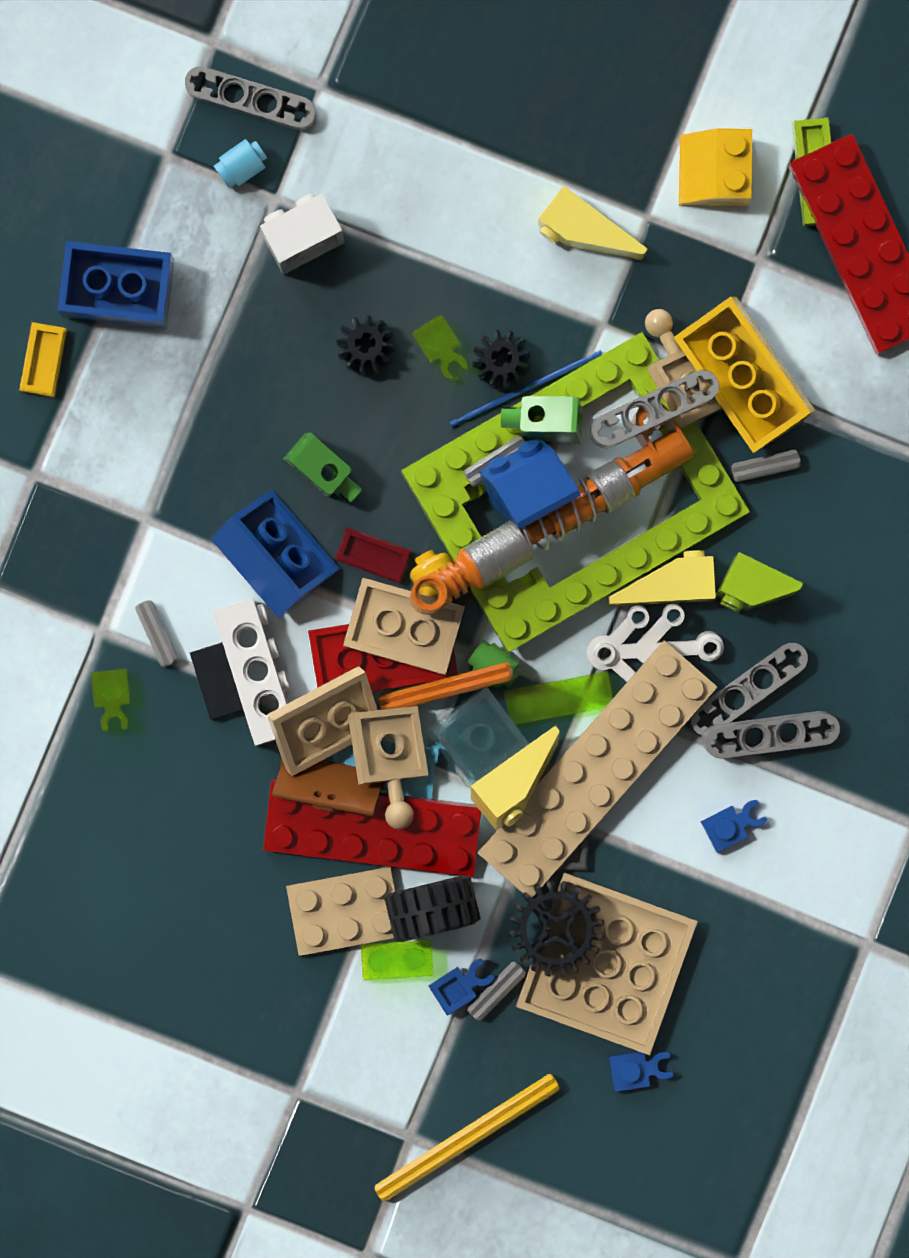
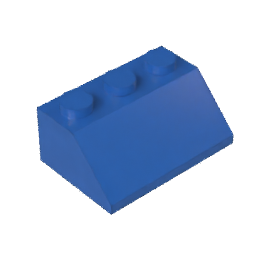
(274, 553)

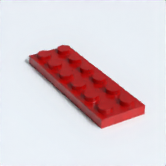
(858, 237)
(437, 840)

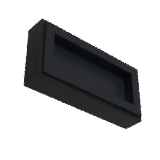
(216, 681)

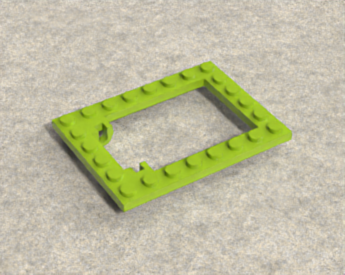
(528, 604)

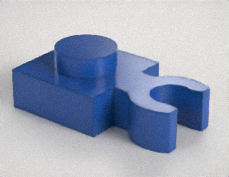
(728, 827)
(456, 989)
(632, 1069)

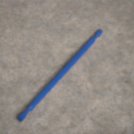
(525, 389)

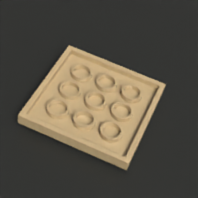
(629, 979)

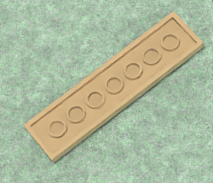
(598, 768)

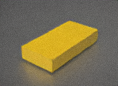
(43, 360)

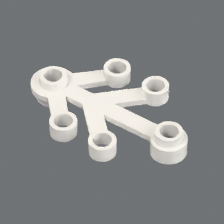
(648, 643)

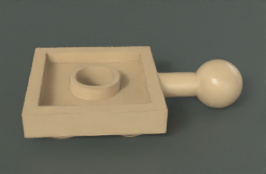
(674, 367)
(377, 766)

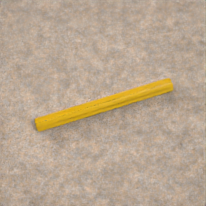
(467, 1137)

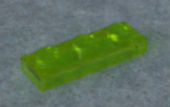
(558, 698)

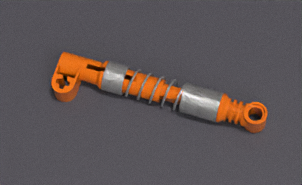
(512, 547)

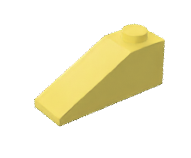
(583, 227)
(676, 582)
(508, 788)

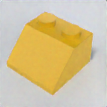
(716, 167)

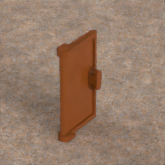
(328, 782)

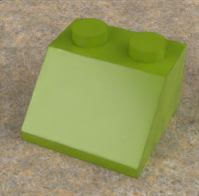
(753, 584)

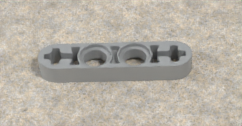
(248, 103)
(656, 413)
(746, 686)
(771, 740)

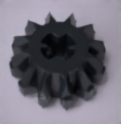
(357, 337)
(495, 349)

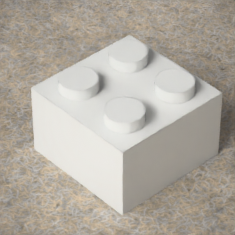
(302, 232)

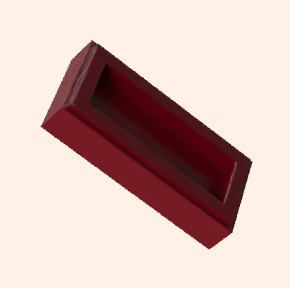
(373, 555)

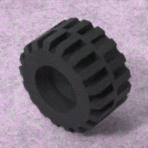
(432, 908)

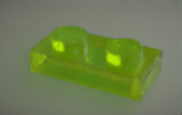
(397, 960)

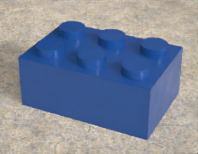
(116, 284)

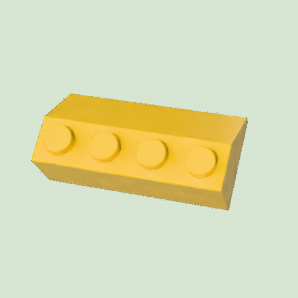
(751, 378)

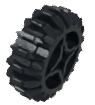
(576, 949)

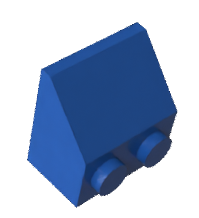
(528, 483)

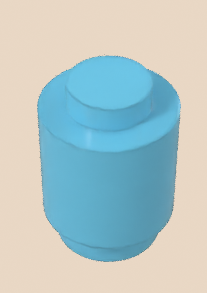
(240, 163)

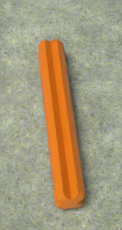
(447, 687)

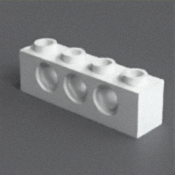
(230, 623)

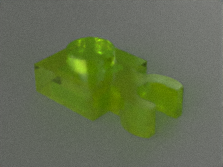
(437, 342)
(111, 692)

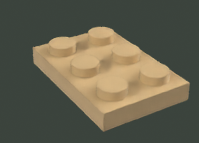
(391, 628)
(318, 721)
(341, 911)

